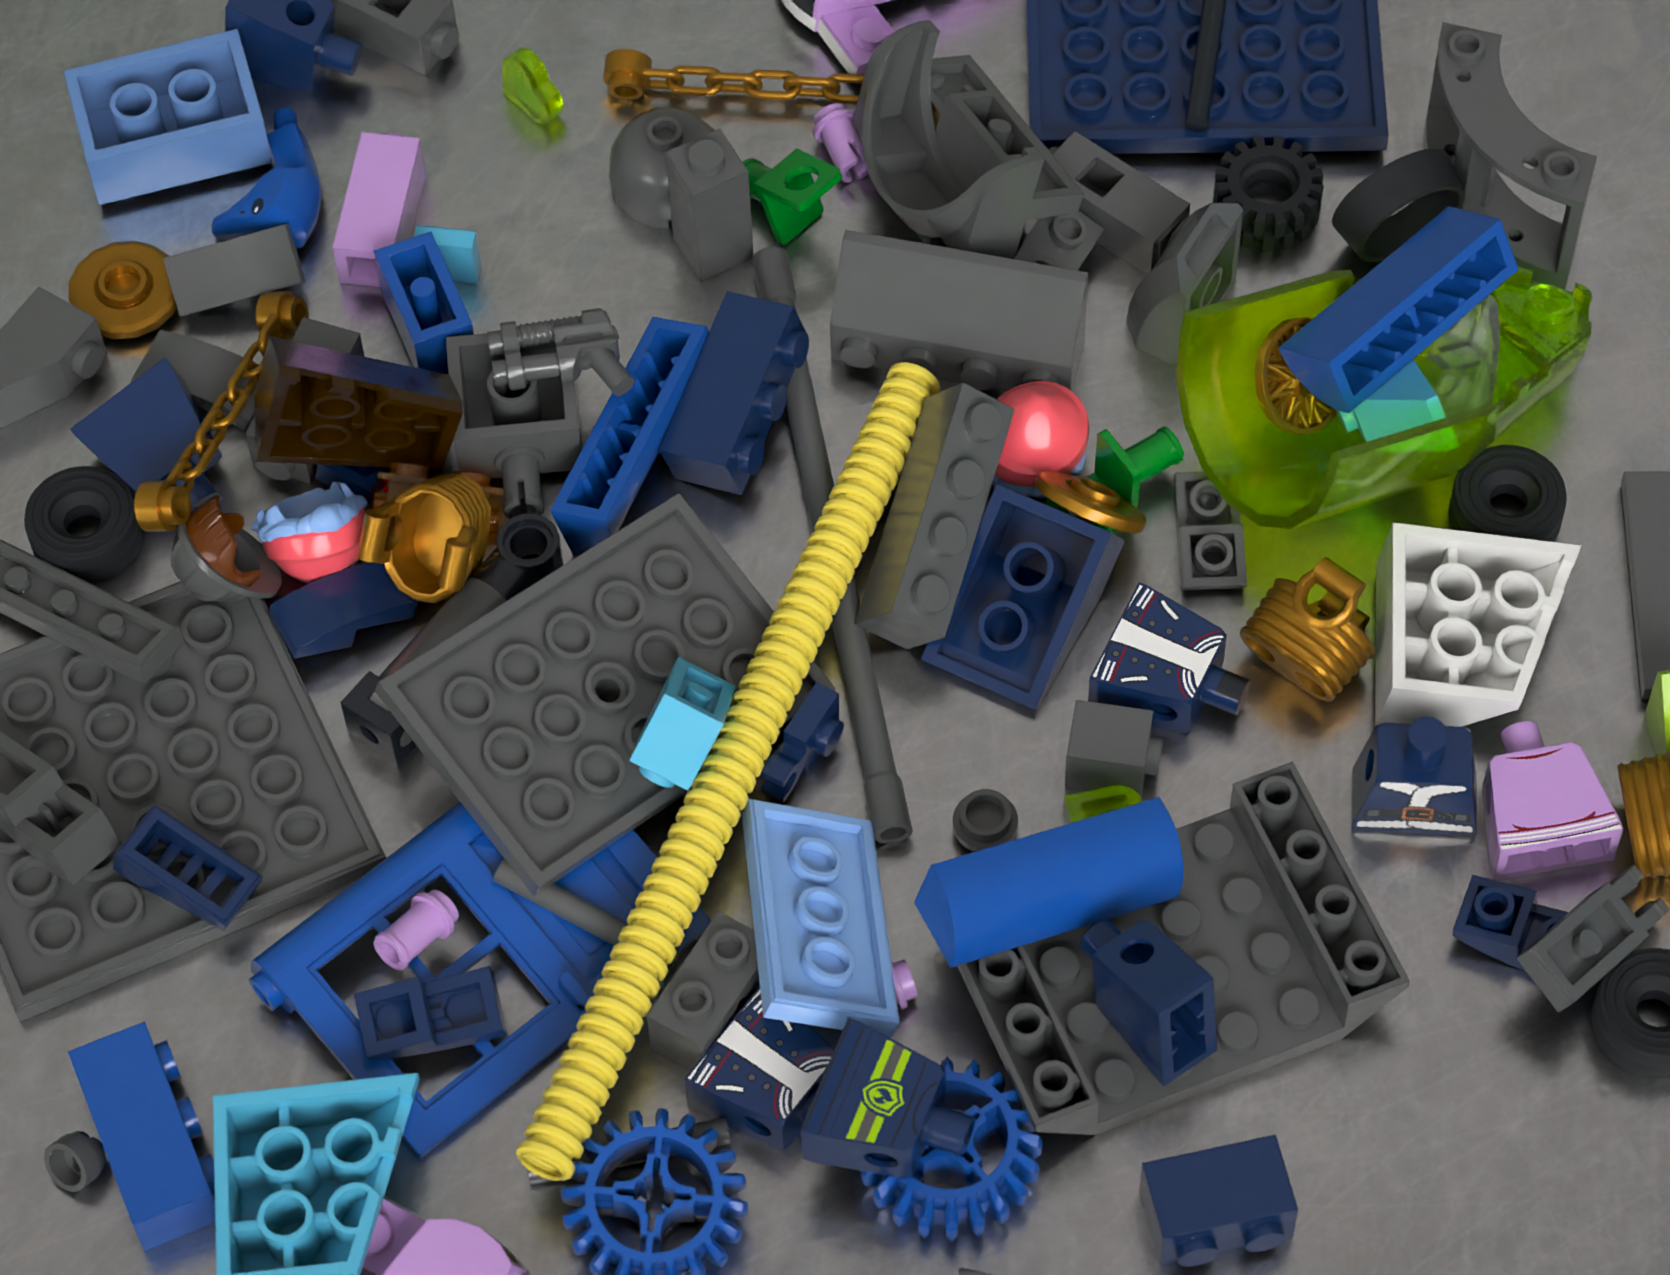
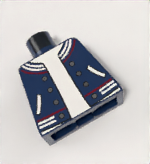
(1166, 663)
(760, 1076)

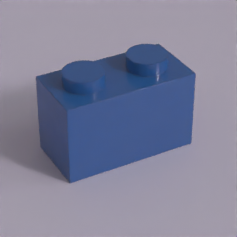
(422, 299)

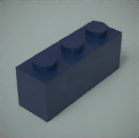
(735, 393)

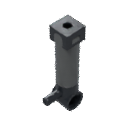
(489, 586)

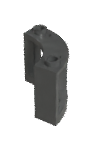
(1488, 132)

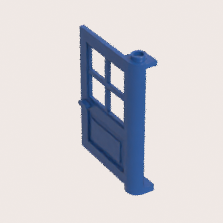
(548, 949)

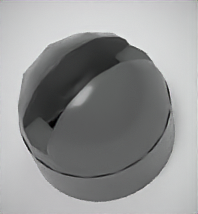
(75, 1160)

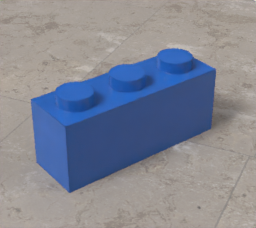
(147, 1134)

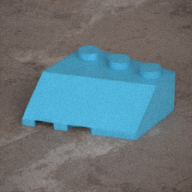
(305, 1173)

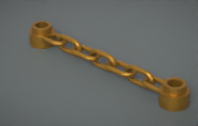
(629, 73)
(164, 504)

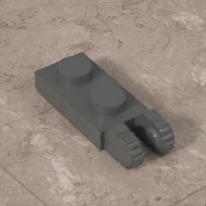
(1590, 940)

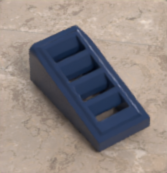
(162, 827)

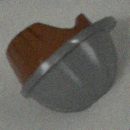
(221, 558)

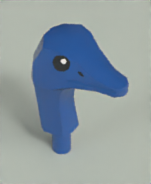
(283, 195)

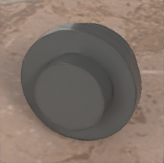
(984, 820)

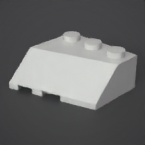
(1461, 621)

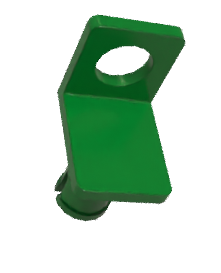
(789, 191)
(1128, 467)

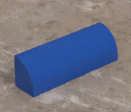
(1400, 307)
(627, 435)
(1052, 882)

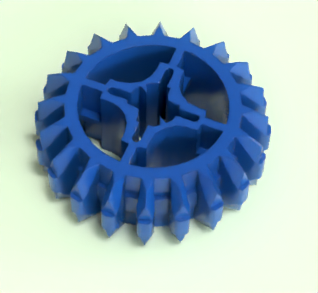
(976, 1191)
(623, 1196)

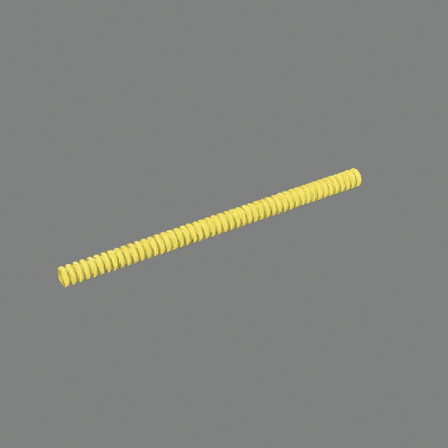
(725, 780)

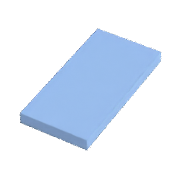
(818, 918)

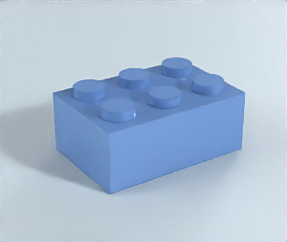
(168, 116)

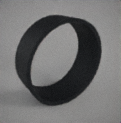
(1365, 211)

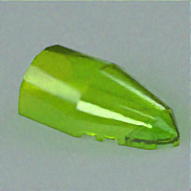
(1316, 475)

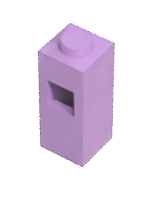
(378, 203)

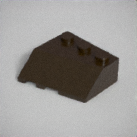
(351, 409)

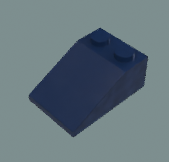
(1024, 597)

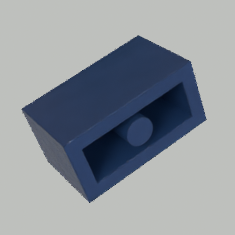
(1218, 1201)

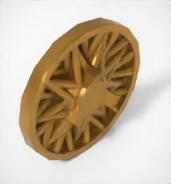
(124, 289)
(1281, 393)
(1090, 501)

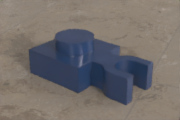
(810, 732)

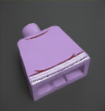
(1545, 807)

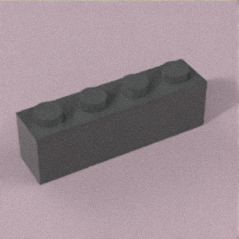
(934, 516)

